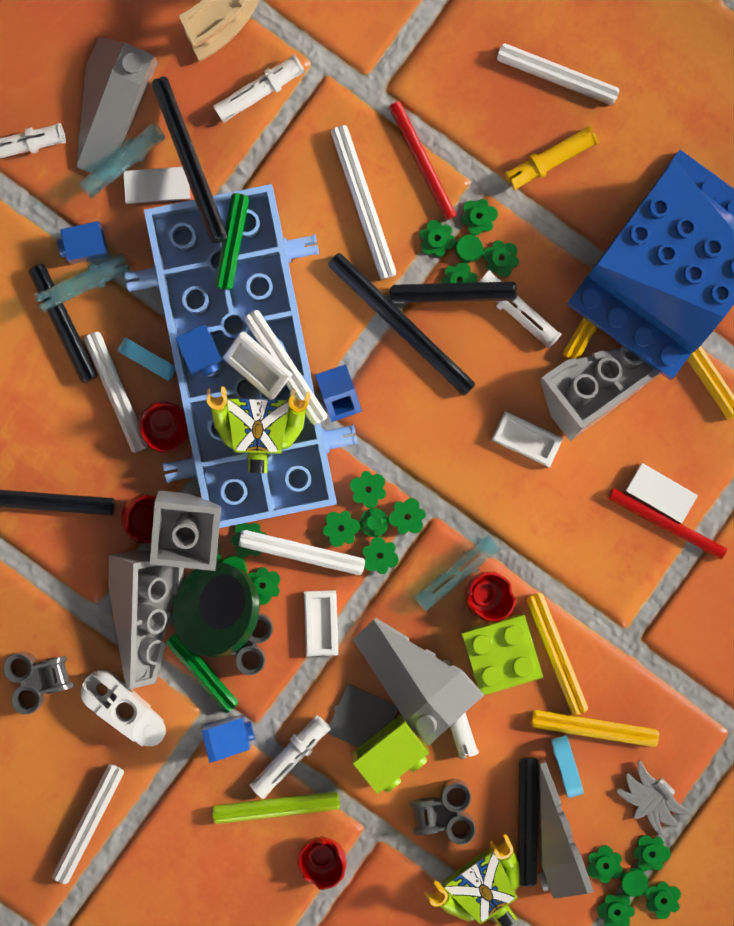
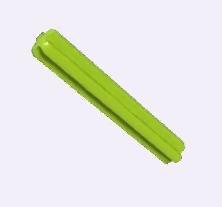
(276, 807)

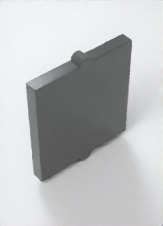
(360, 716)

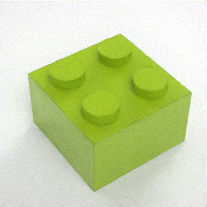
(502, 654)
(390, 755)

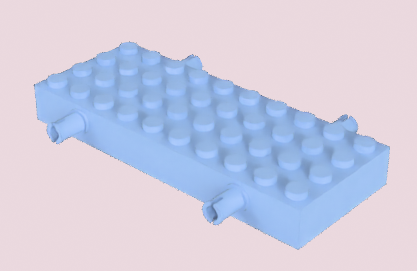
(262, 282)

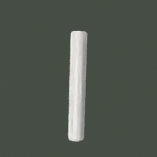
(557, 74)
(271, 344)
(115, 391)
(301, 552)
(88, 824)

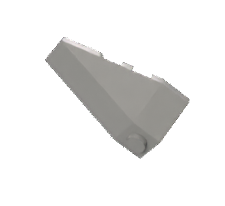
(111, 96)
(593, 386)
(141, 609)
(419, 684)
(559, 856)

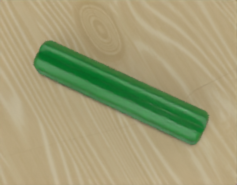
(231, 246)
(203, 674)

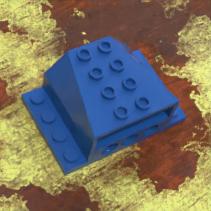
(667, 269)

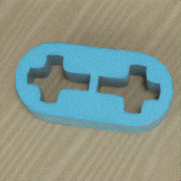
(146, 359)
(567, 766)

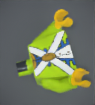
(258, 425)
(482, 887)

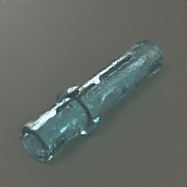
(125, 158)
(81, 283)
(486, 547)

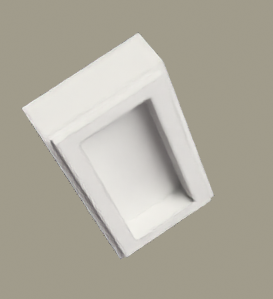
(156, 185)
(257, 366)
(527, 439)
(661, 493)
(321, 623)

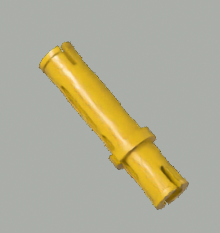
(539, 164)

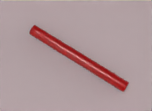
(422, 161)
(667, 523)

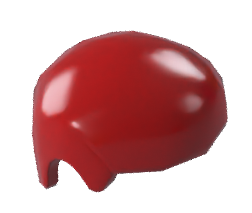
(163, 426)
(138, 518)
(490, 597)
(322, 862)

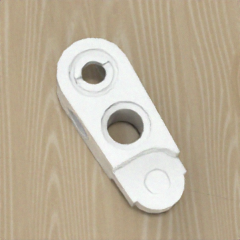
(144, 727)

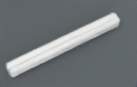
(363, 202)

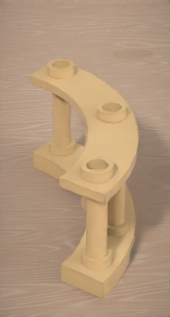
(215, 23)

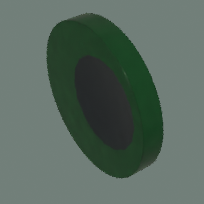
(216, 610)

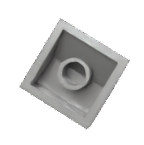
(185, 531)

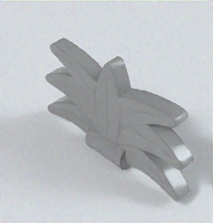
(653, 799)

